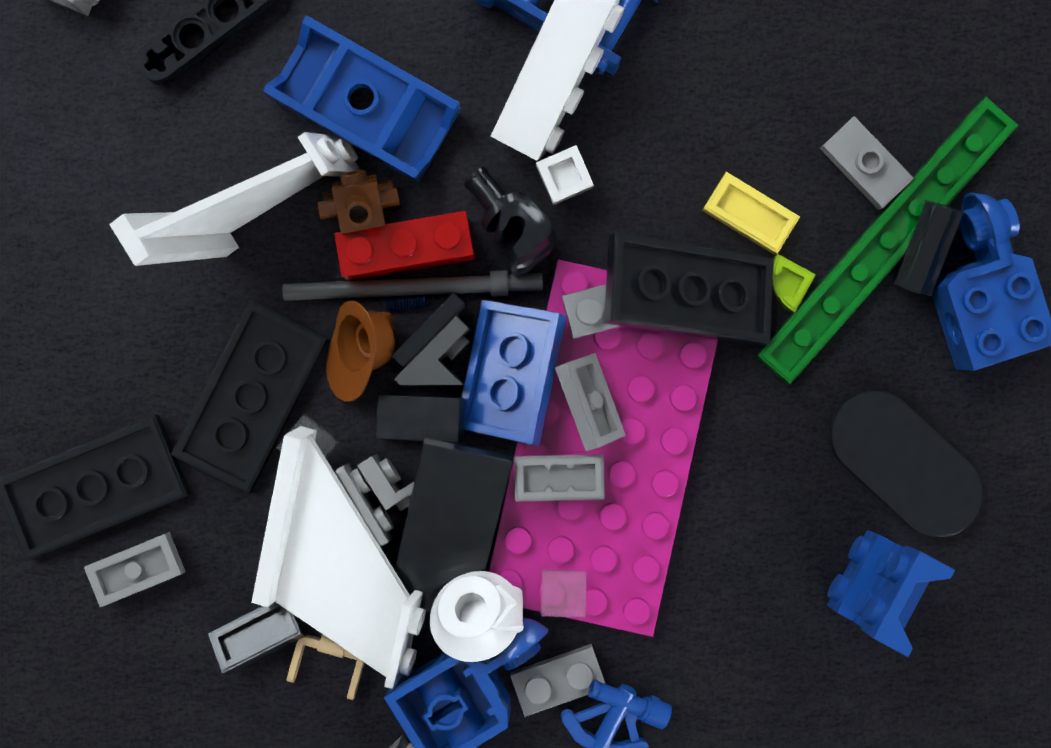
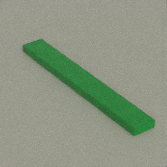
(885, 241)

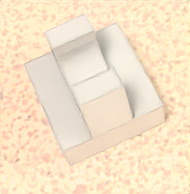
(564, 175)

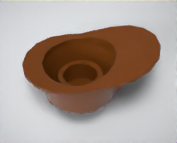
(358, 346)

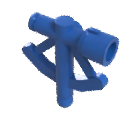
(618, 704)

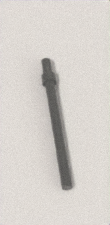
(497, 283)

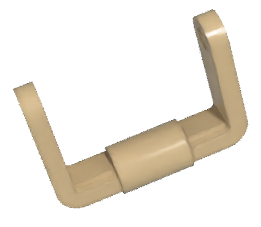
(329, 647)

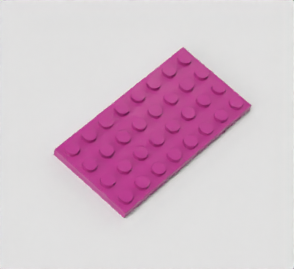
(630, 534)

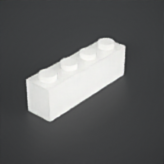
(553, 72)

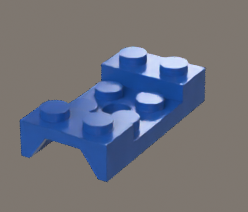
(398, 128)
(884, 587)

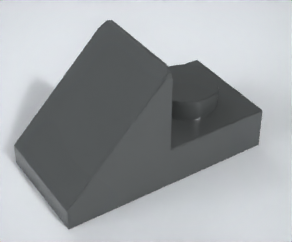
(427, 365)

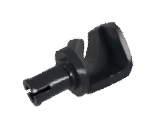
(513, 211)

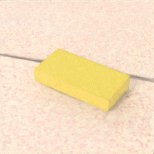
(751, 213)

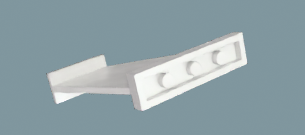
(206, 226)
(330, 567)

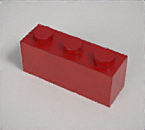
(405, 246)

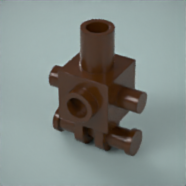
(358, 201)

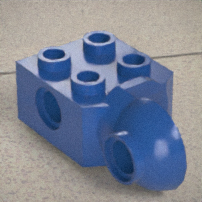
(994, 304)
(457, 700)

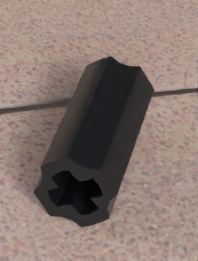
(928, 248)

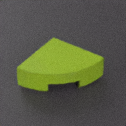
(790, 282)

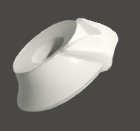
(476, 616)

